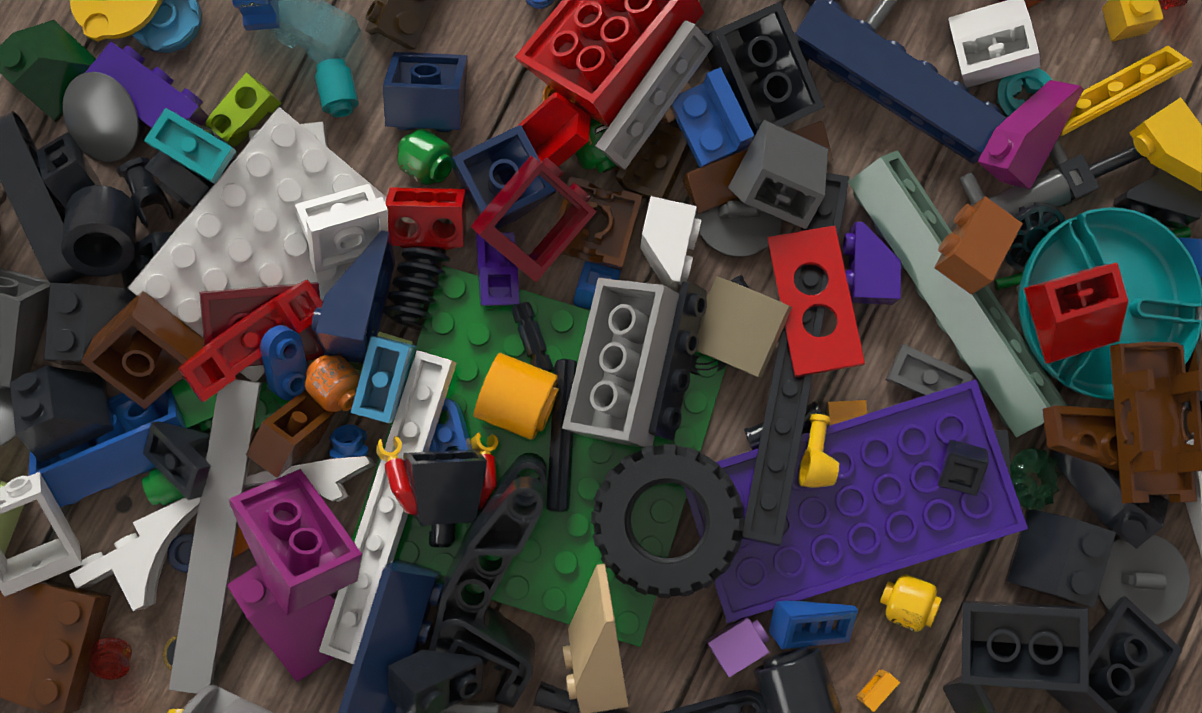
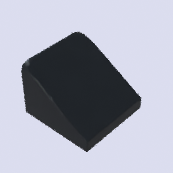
(963, 467)
(967, 697)

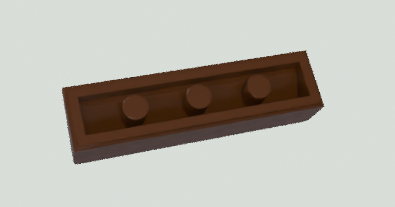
(710, 183)

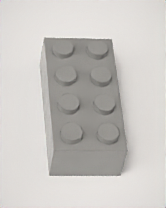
(621, 362)

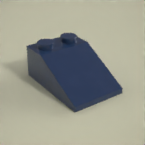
(356, 303)

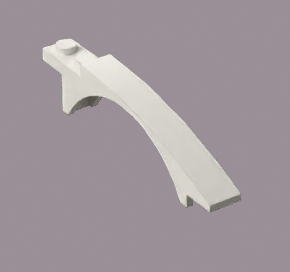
(140, 559)

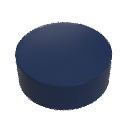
(180, 552)

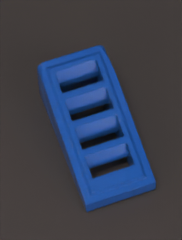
(788, 621)

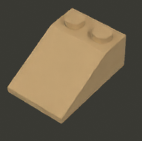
(595, 651)

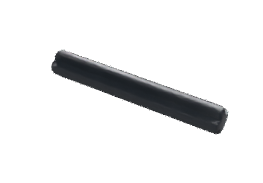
(561, 441)

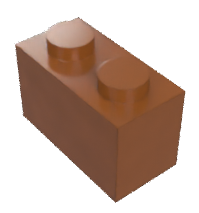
(977, 245)

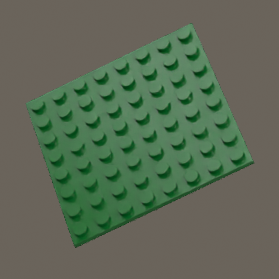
(560, 551)

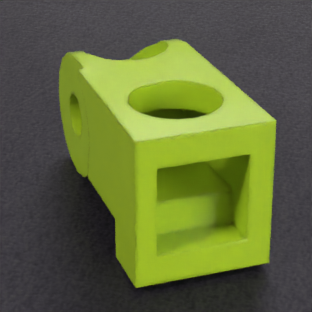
(241, 110)

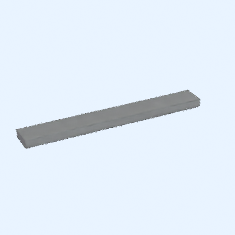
(214, 538)

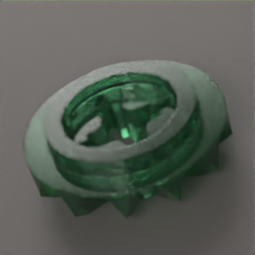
(1028, 493)

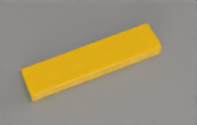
(1126, 85)

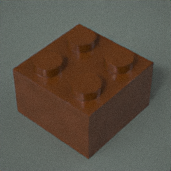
(142, 350)

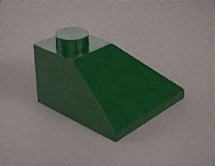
(43, 64)

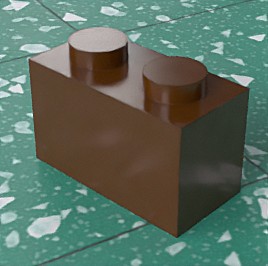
(289, 434)

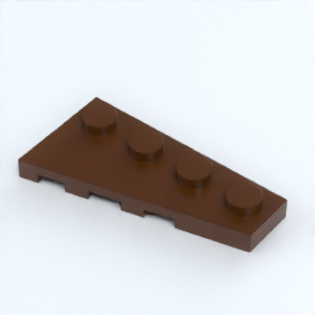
(1083, 433)

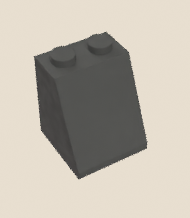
(22, 321)

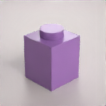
(738, 645)

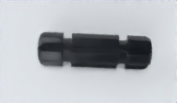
(531, 336)

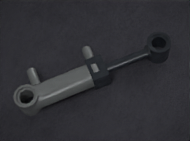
(1058, 187)

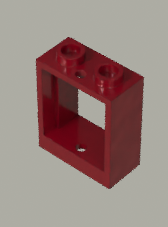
(558, 237)

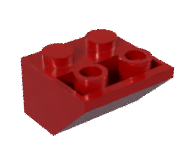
(1078, 311)

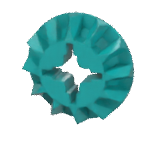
(1012, 85)

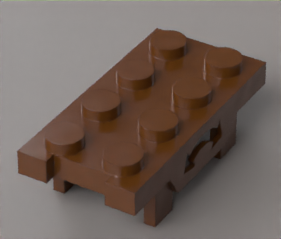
(1149, 419)

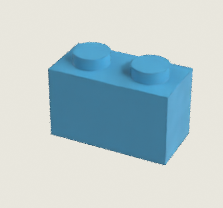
(383, 378)

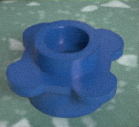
(348, 442)

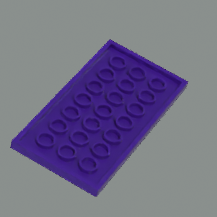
(880, 509)

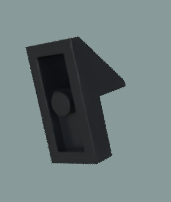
(179, 456)

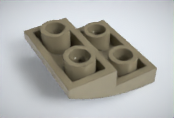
(741, 326)

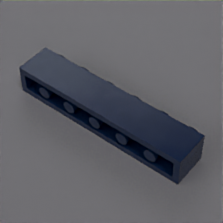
(897, 80)

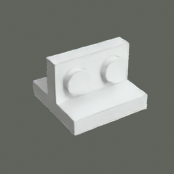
(341, 225)

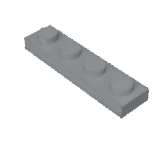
(654, 94)

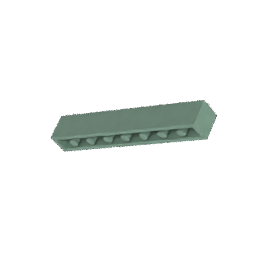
(975, 321)

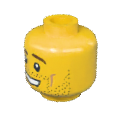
(911, 602)

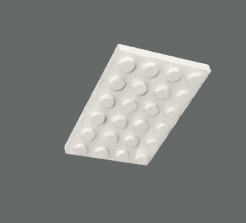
(249, 226)

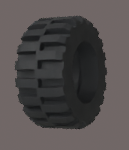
(667, 575)

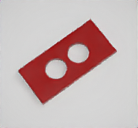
(807, 352)

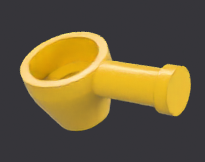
(817, 467)

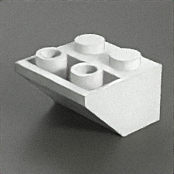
(994, 42)
(666, 237)

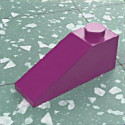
(1028, 135)

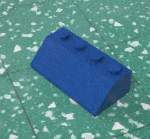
(109, 457)

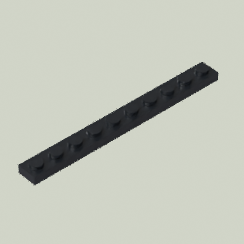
(789, 396)

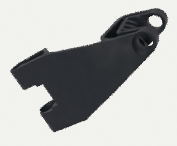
(465, 617)

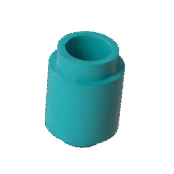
(336, 87)

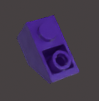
(872, 267)

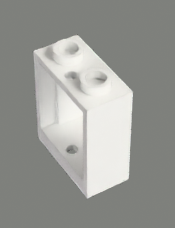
(43, 560)

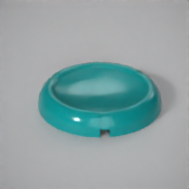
(1157, 279)

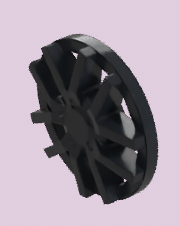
(1031, 232)

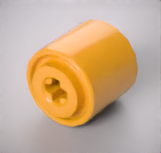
(516, 396)

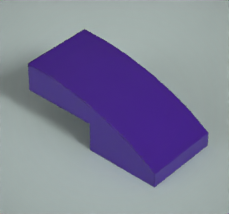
(496, 275)

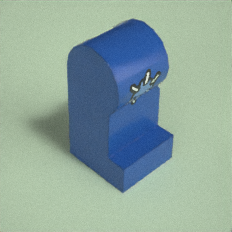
(258, 13)

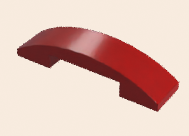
(240, 344)

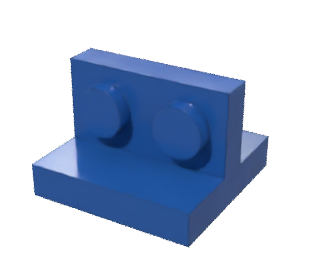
(712, 120)

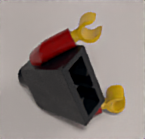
(442, 485)

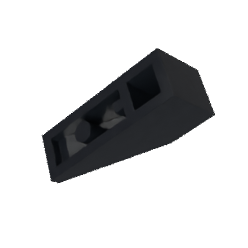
(1102, 492)

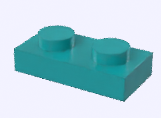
(190, 145)

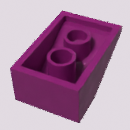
(296, 541)
(291, 637)

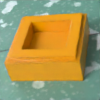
(877, 689)

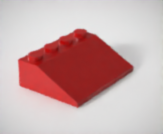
(603, 48)

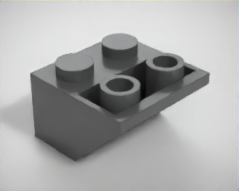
(782, 175)

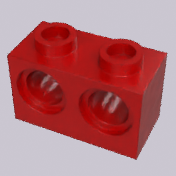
(425, 208)

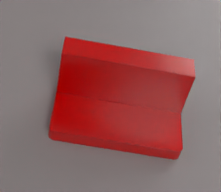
(557, 129)

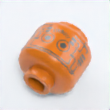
(332, 382)

